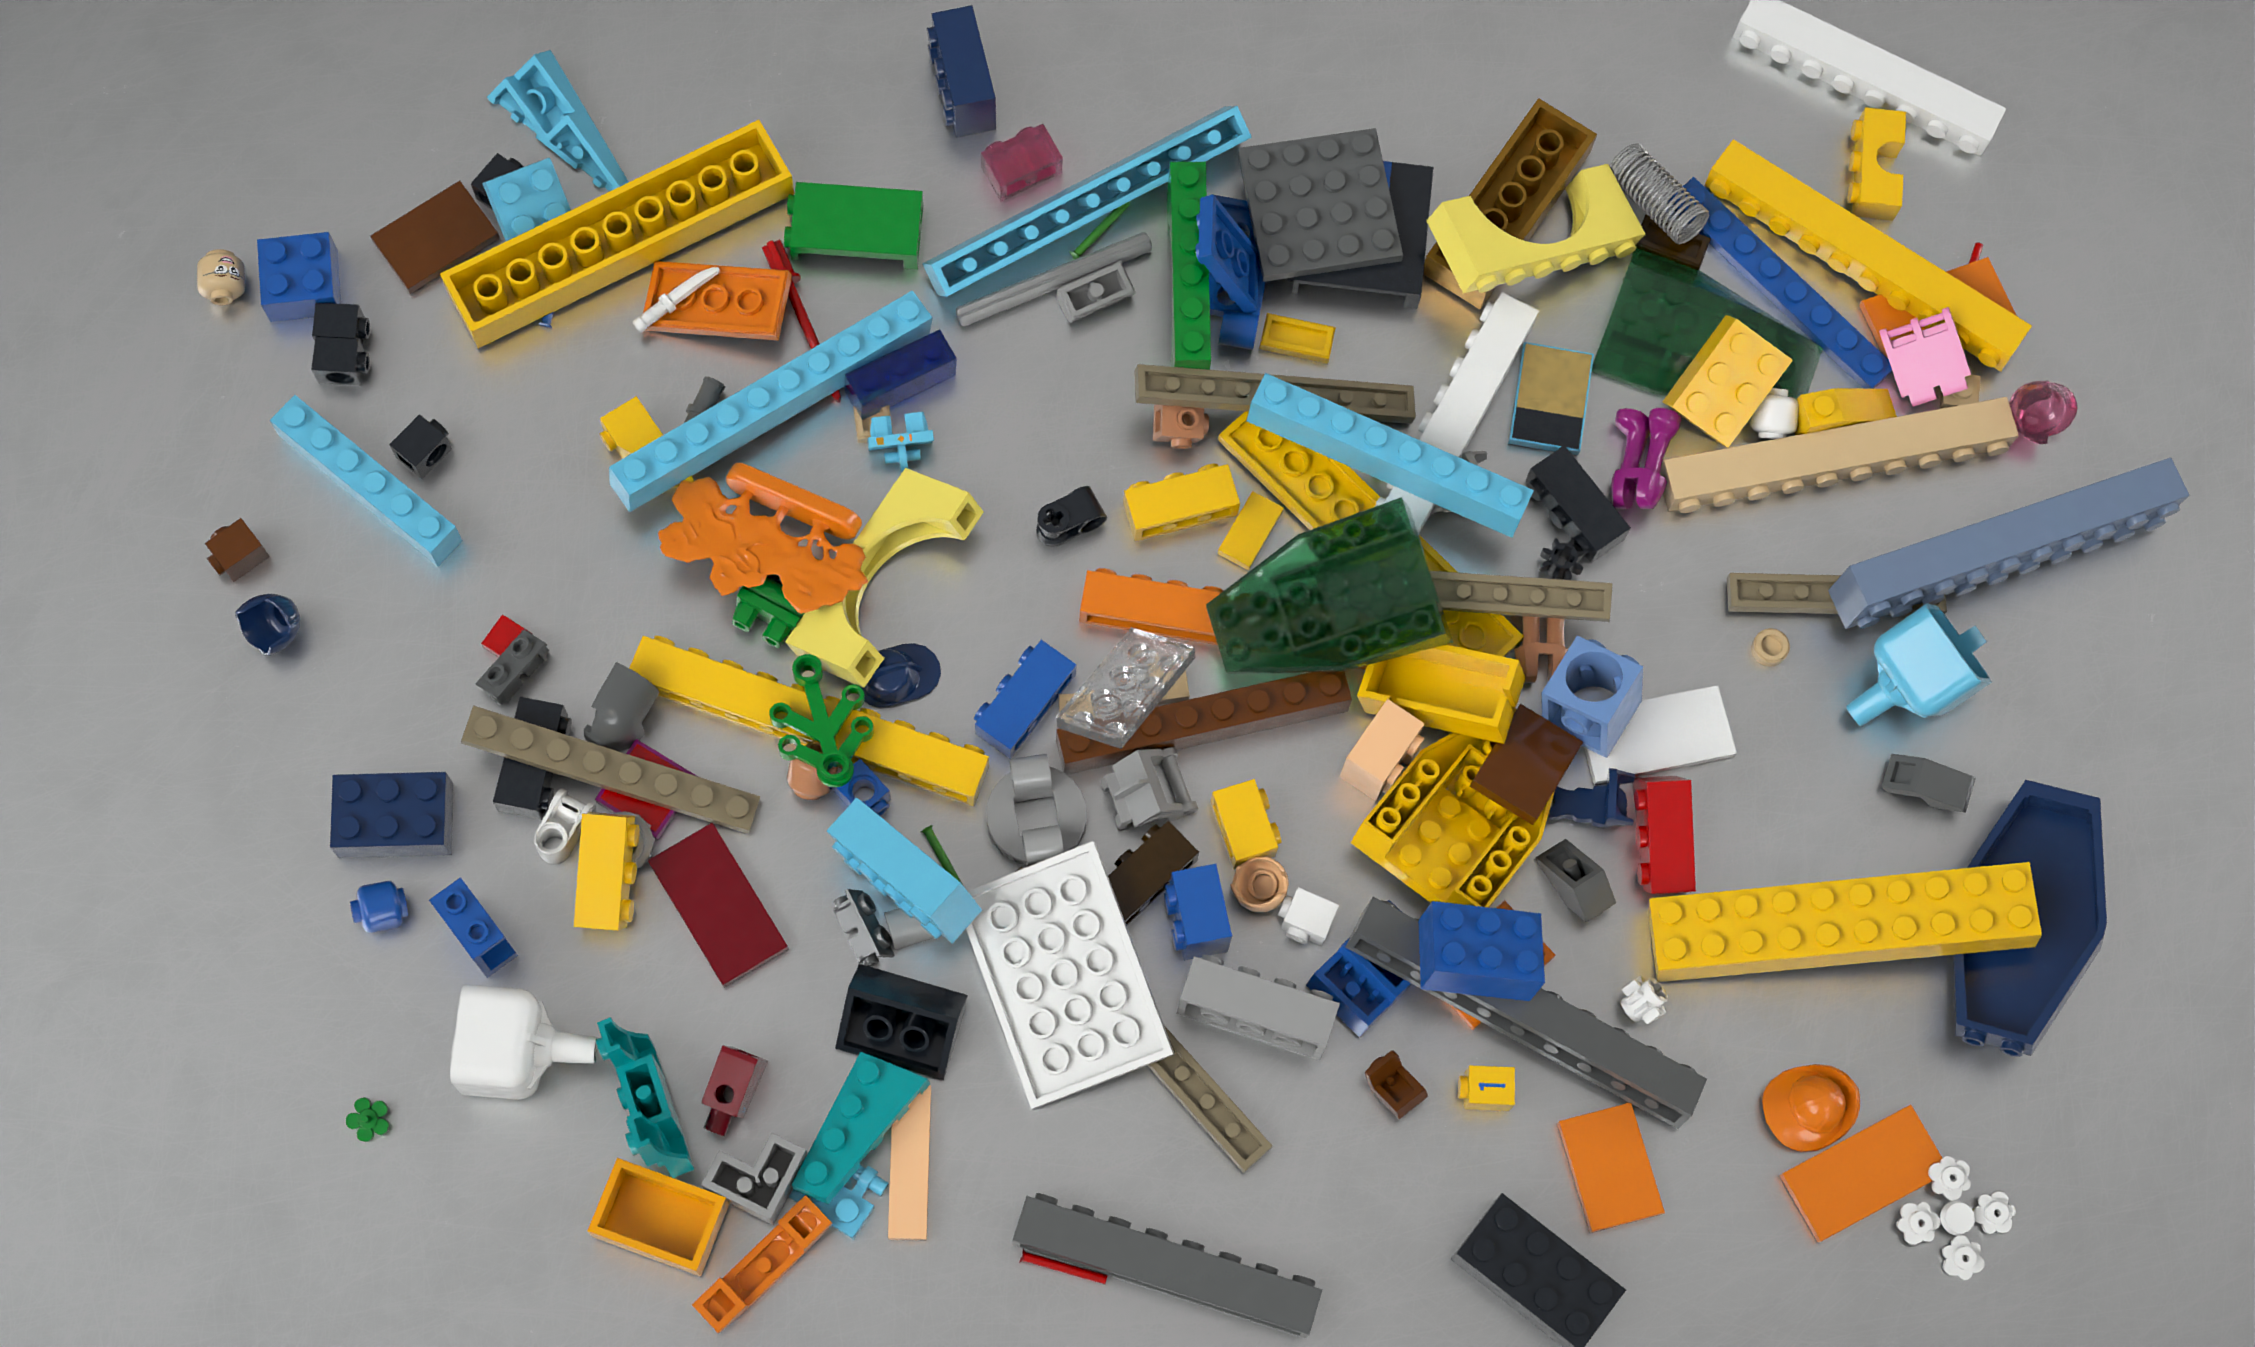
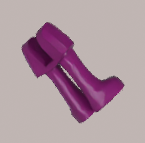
(1636, 426)

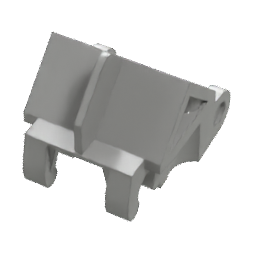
(1139, 791)

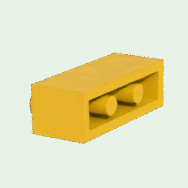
(1181, 501)
(605, 871)

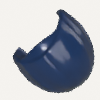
(269, 622)

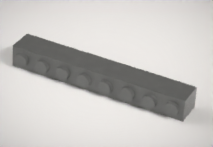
(1167, 1266)

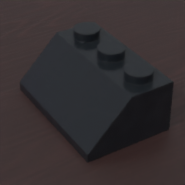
(901, 1021)

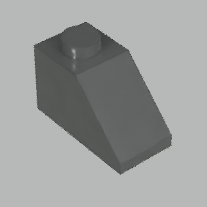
(1577, 880)

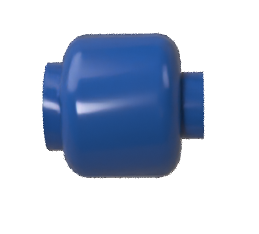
(379, 906)

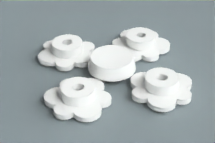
(1956, 1218)

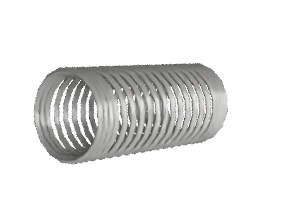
(1628, 172)

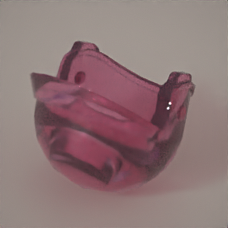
(2042, 410)

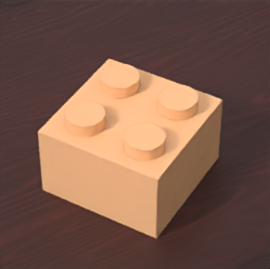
(1383, 747)

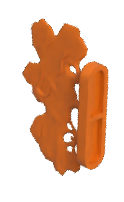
(752, 546)

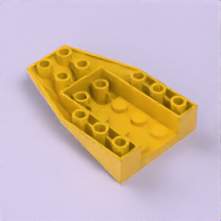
(1443, 833)

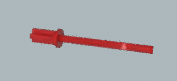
(779, 260)

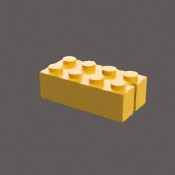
(1448, 689)

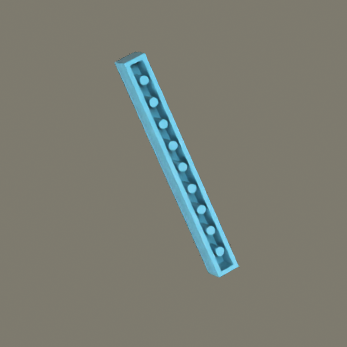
(1084, 201)
(766, 402)

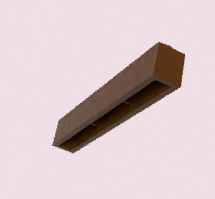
(1216, 718)

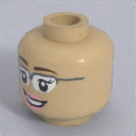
(220, 277)

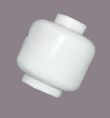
(1776, 415)

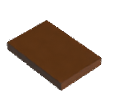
(435, 237)
(1527, 766)

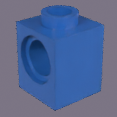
(865, 778)

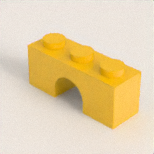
(1874, 190)

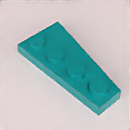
(862, 1113)

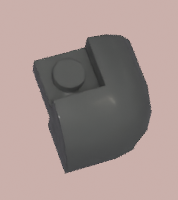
(620, 709)

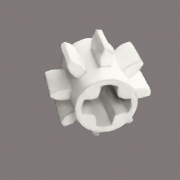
(1644, 1000)

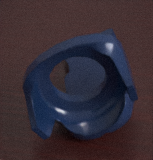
(1601, 806)

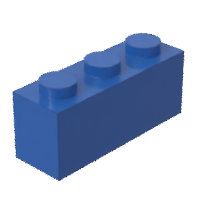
(1024, 698)

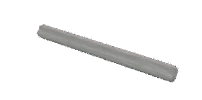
(1052, 279)

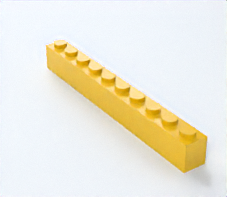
(1864, 253)
(747, 699)

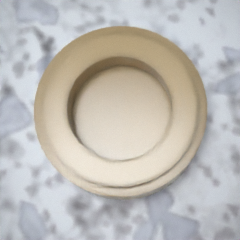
(1770, 647)

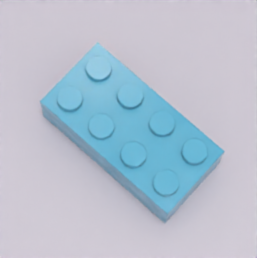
(903, 872)

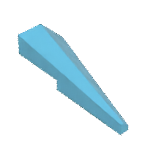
(551, 108)

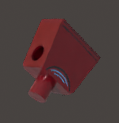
(740, 1072)

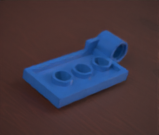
(1237, 327)

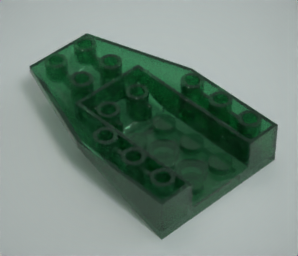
(1333, 599)

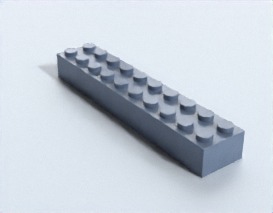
(2008, 544)

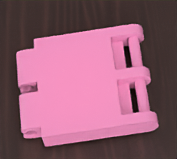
(1927, 358)

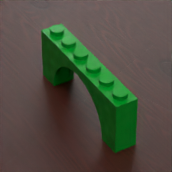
(1189, 278)

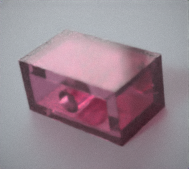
(1021, 161)

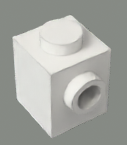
(1307, 917)

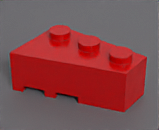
(1665, 834)

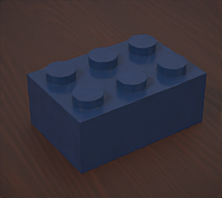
(962, 71)
(391, 815)

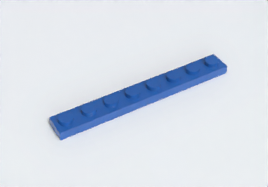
(1788, 291)

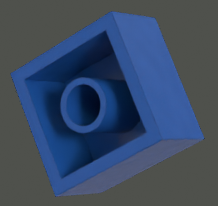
(297, 275)
(1199, 912)

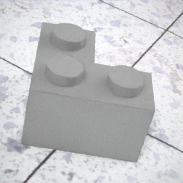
(759, 1188)

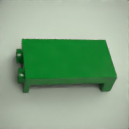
(855, 222)

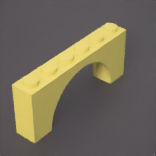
(1488, 256)
(910, 513)

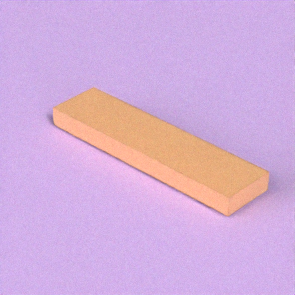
(910, 1171)

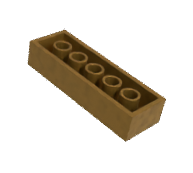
(1522, 183)

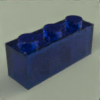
(900, 374)

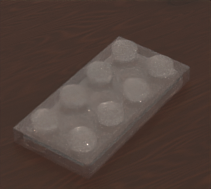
(1125, 687)

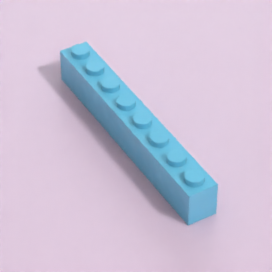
(1389, 455)

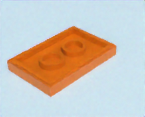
(1610, 1167)

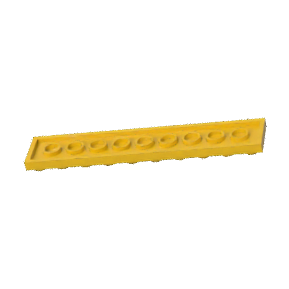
(1326, 491)

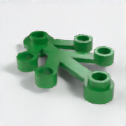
(823, 728)

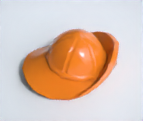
(1811, 1106)

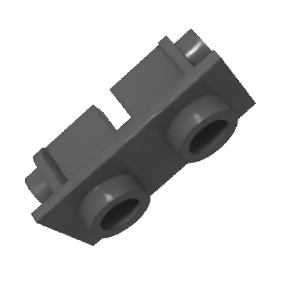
(520, 657)
(857, 911)

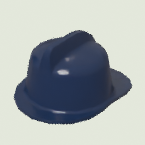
(903, 676)

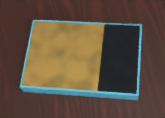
(1551, 398)

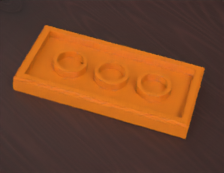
(1977, 275)
(731, 304)
(1862, 1173)

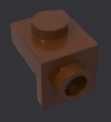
(1394, 1084)

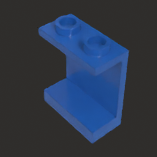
(473, 927)

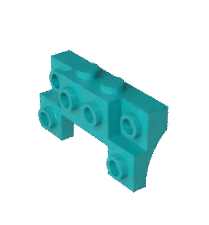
(644, 1092)

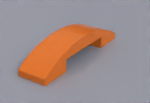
(763, 1265)

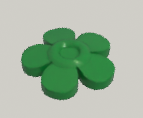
(368, 1119)

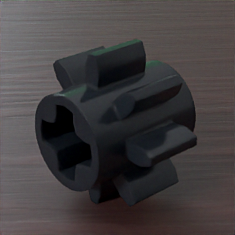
(1565, 551)

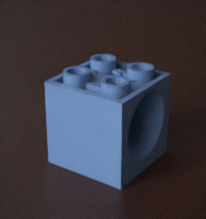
(1598, 722)

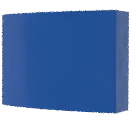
(1359, 987)

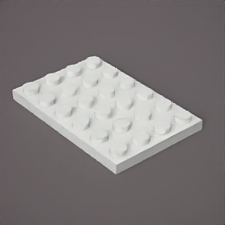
(1065, 976)

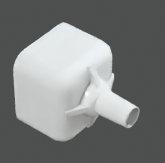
(508, 1043)

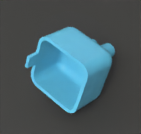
(1923, 667)

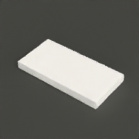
(1669, 735)

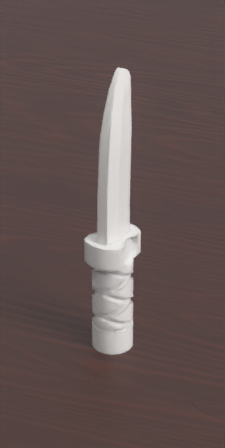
(667, 302)

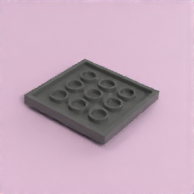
(1319, 204)

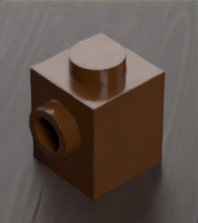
(235, 550)

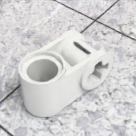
(561, 821)

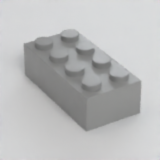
(1258, 1007)

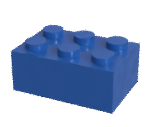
(1481, 951)

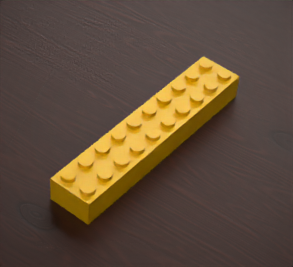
(618, 233)
(1844, 922)

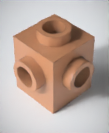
(1179, 425)

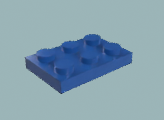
(1227, 254)

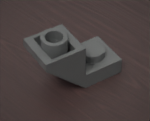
(1933, 782)

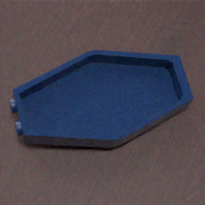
(2018, 993)

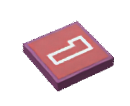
(652, 814)

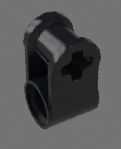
(1075, 515)

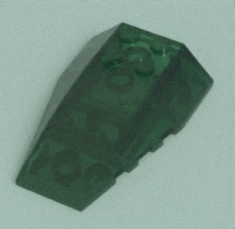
(1669, 315)

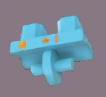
(883, 438)

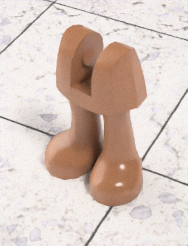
(1532, 648)

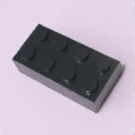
(1538, 1274)

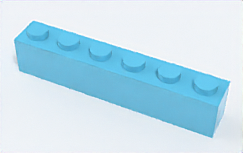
(366, 480)

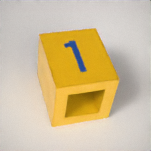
(1487, 1088)

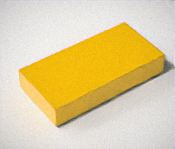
(1297, 338)
(1250, 530)

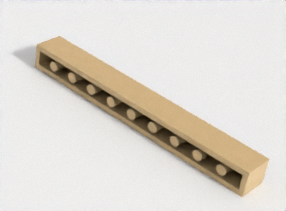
(1838, 454)

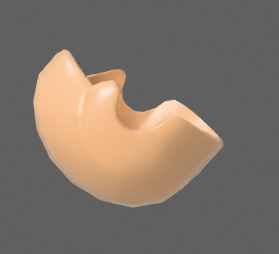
(1260, 884)

